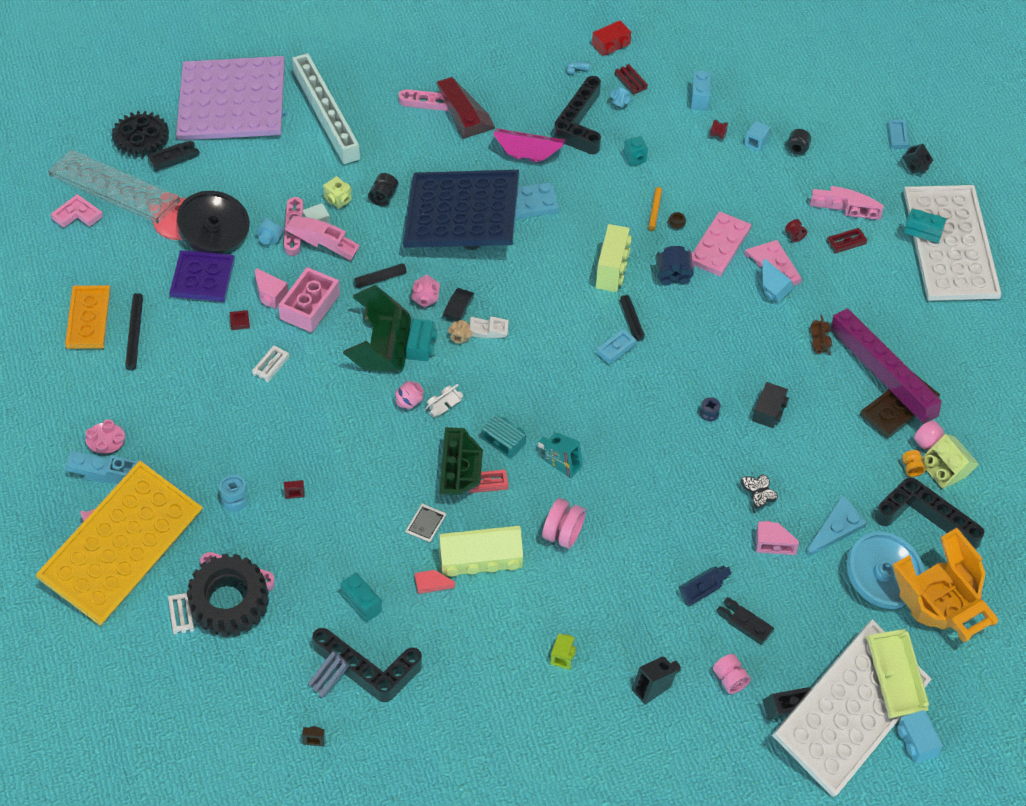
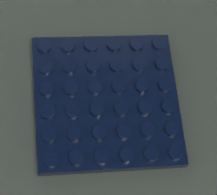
(462, 208)

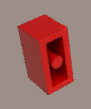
(611, 38)

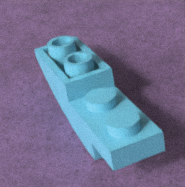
(100, 468)

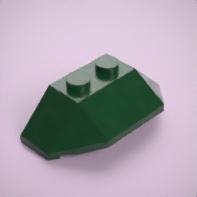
(460, 462)

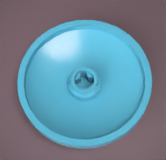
(872, 570)

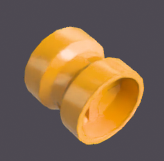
(913, 463)

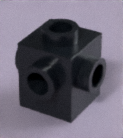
(918, 158)

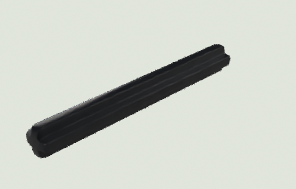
(134, 331)

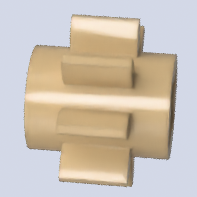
(460, 331)

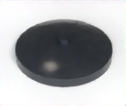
(212, 222)

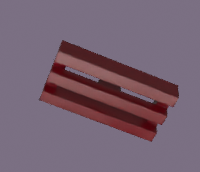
(634, 78)
(849, 242)

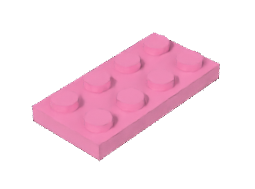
(720, 243)

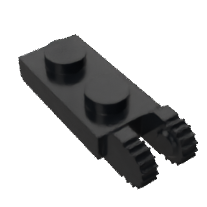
(173, 155)
(745, 621)

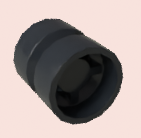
(383, 189)

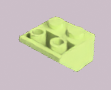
(948, 461)

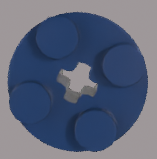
(674, 265)

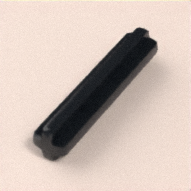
(380, 275)
(632, 317)

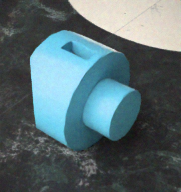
(269, 232)

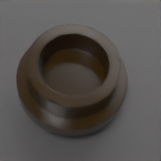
(677, 220)

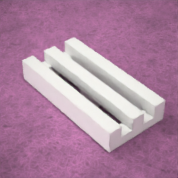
(273, 365)
(183, 627)

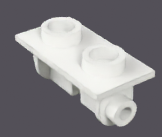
(448, 396)

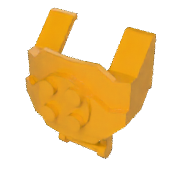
(947, 591)

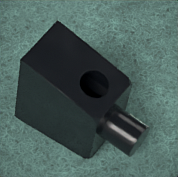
(655, 678)

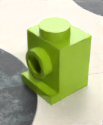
(563, 651)

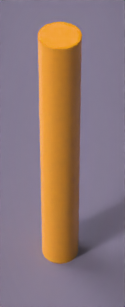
(655, 208)

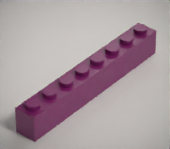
(886, 366)

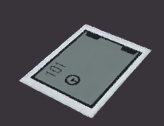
(425, 522)

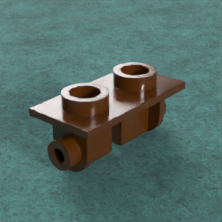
(823, 342)

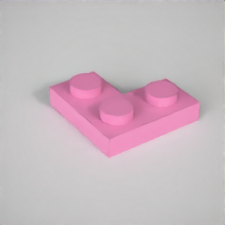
(76, 208)

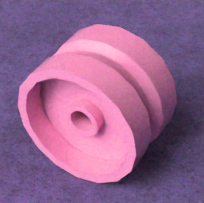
(564, 523)

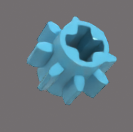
(620, 96)

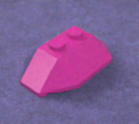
(527, 145)

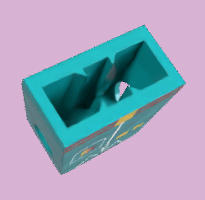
(562, 453)

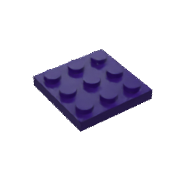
(202, 276)

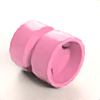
(732, 675)

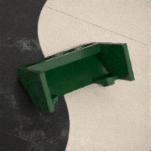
(389, 334)

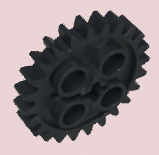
(140, 134)

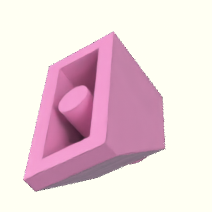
(270, 288)
(775, 539)

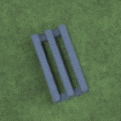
(325, 667)

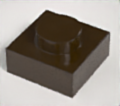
(313, 736)

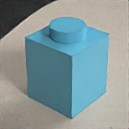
(757, 136)

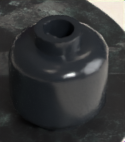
(799, 141)

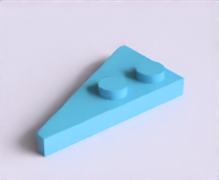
(840, 524)

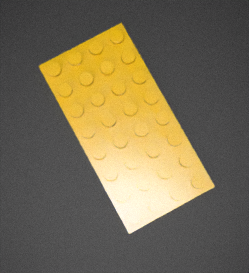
(119, 543)

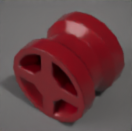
(719, 129)
(796, 230)

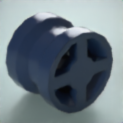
(706, 412)

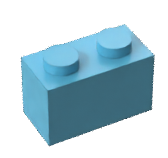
(700, 90)
(919, 736)

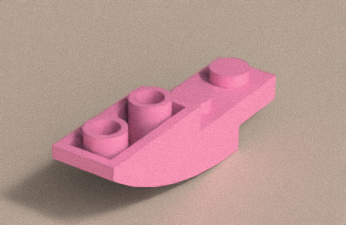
(852, 202)
(320, 232)

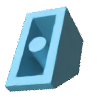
(775, 282)

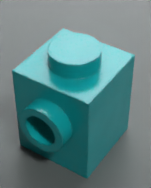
(635, 151)

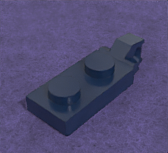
(703, 584)

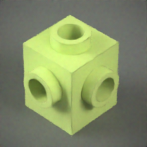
(337, 192)

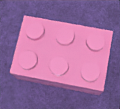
(309, 299)

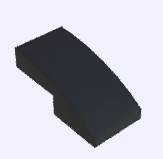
(458, 304)

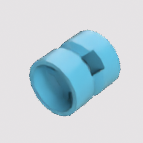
(233, 493)

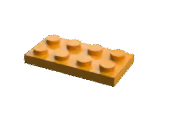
(88, 317)

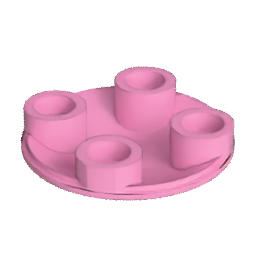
(105, 437)

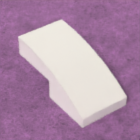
(488, 329)

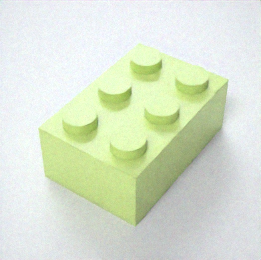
(613, 257)

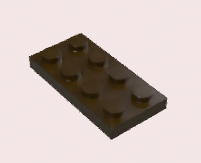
(888, 413)

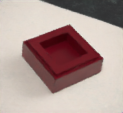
(239, 320)
(294, 489)

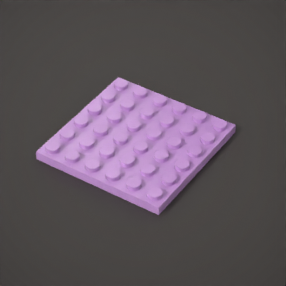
(231, 98)

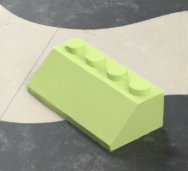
(481, 551)

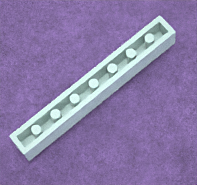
(326, 108)

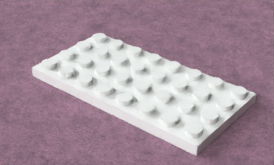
(962, 260)
(840, 717)

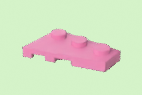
(776, 256)

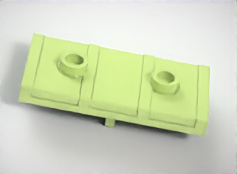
(898, 673)

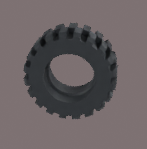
(223, 571)

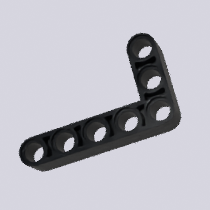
(567, 124)
(936, 509)
(365, 667)

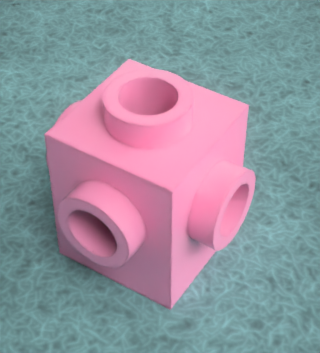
(425, 291)

